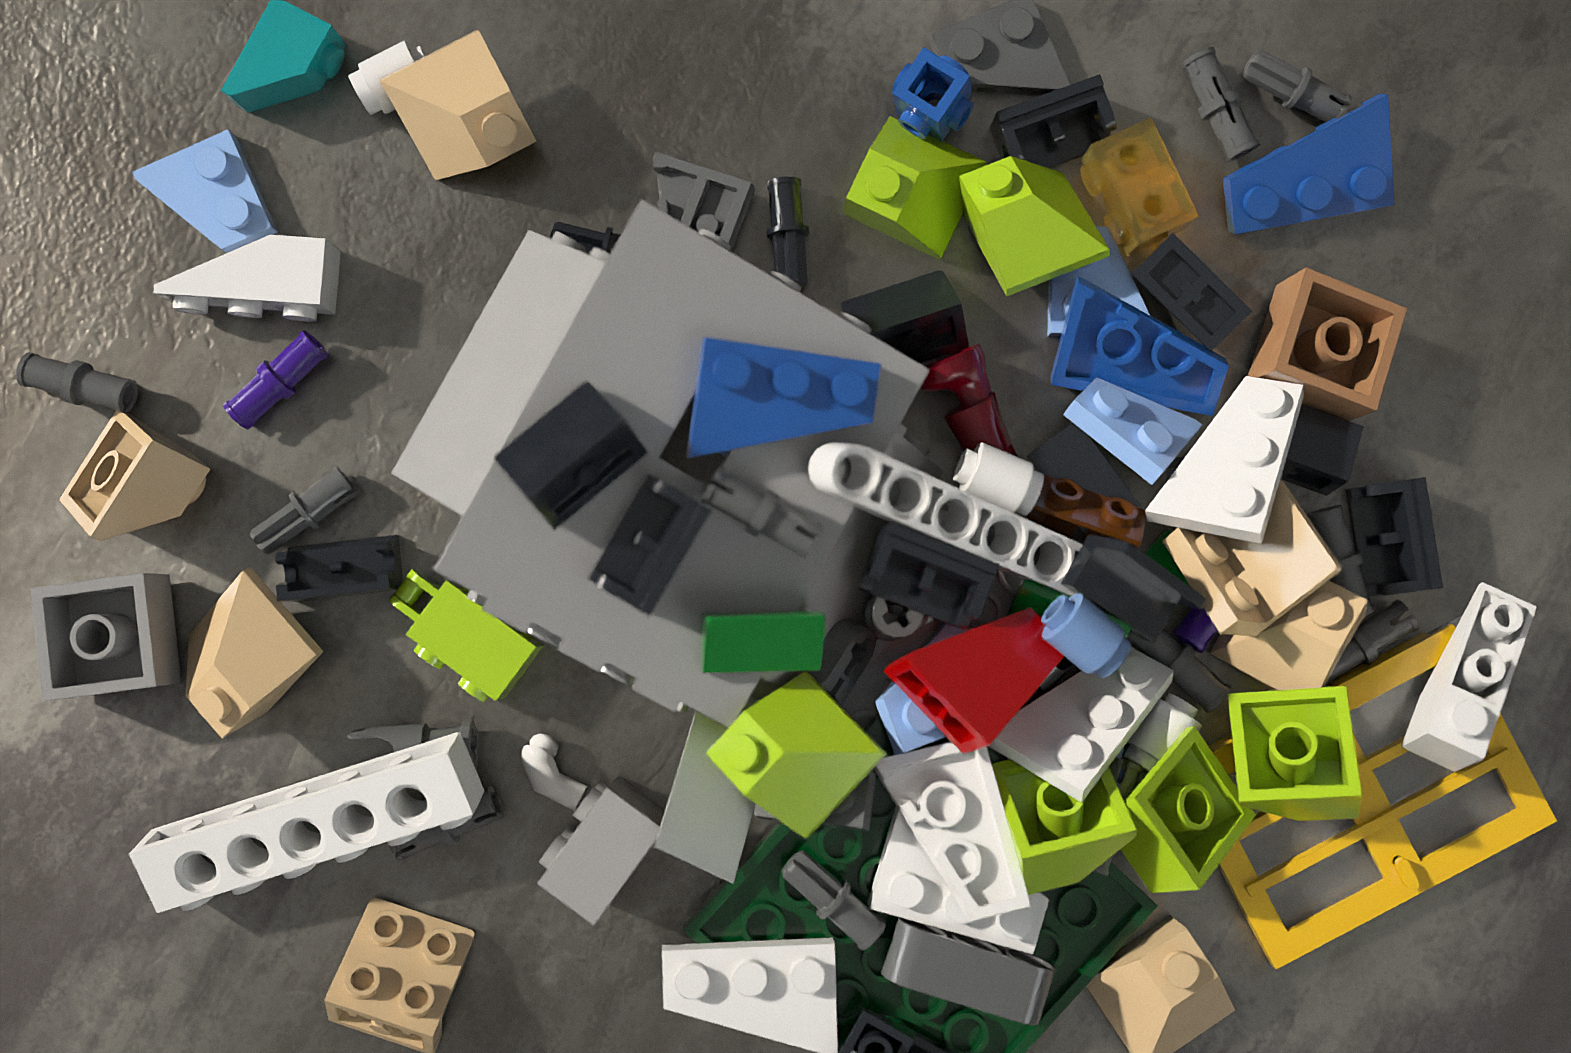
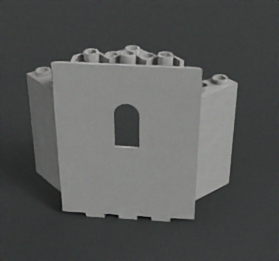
(636, 334)

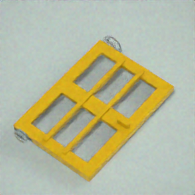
(1413, 825)

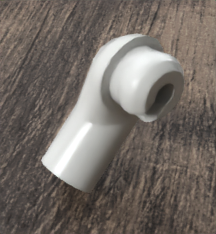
(544, 775)

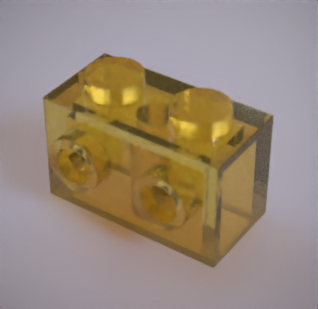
(1137, 187)

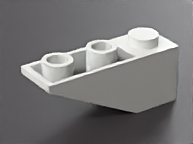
(267, 274)
(1470, 681)

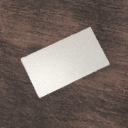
(705, 810)

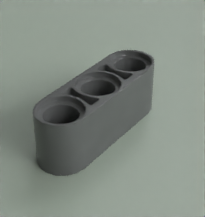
(968, 971)

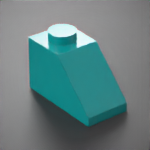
(284, 58)

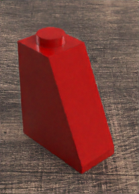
(978, 677)

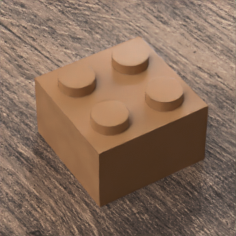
(1330, 342)

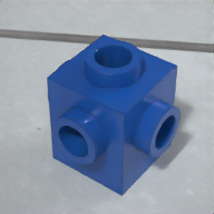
(931, 79)

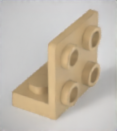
(1255, 582)
(399, 975)

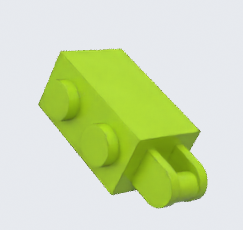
(465, 637)

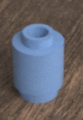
(1085, 635)

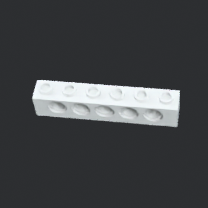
(179, 876)

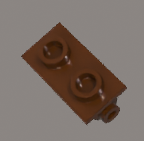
(1066, 505)

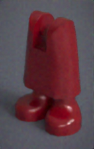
(978, 415)

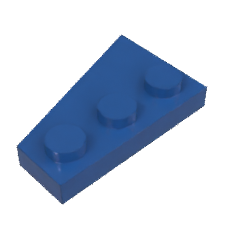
(1320, 176)
(1134, 352)
(775, 394)

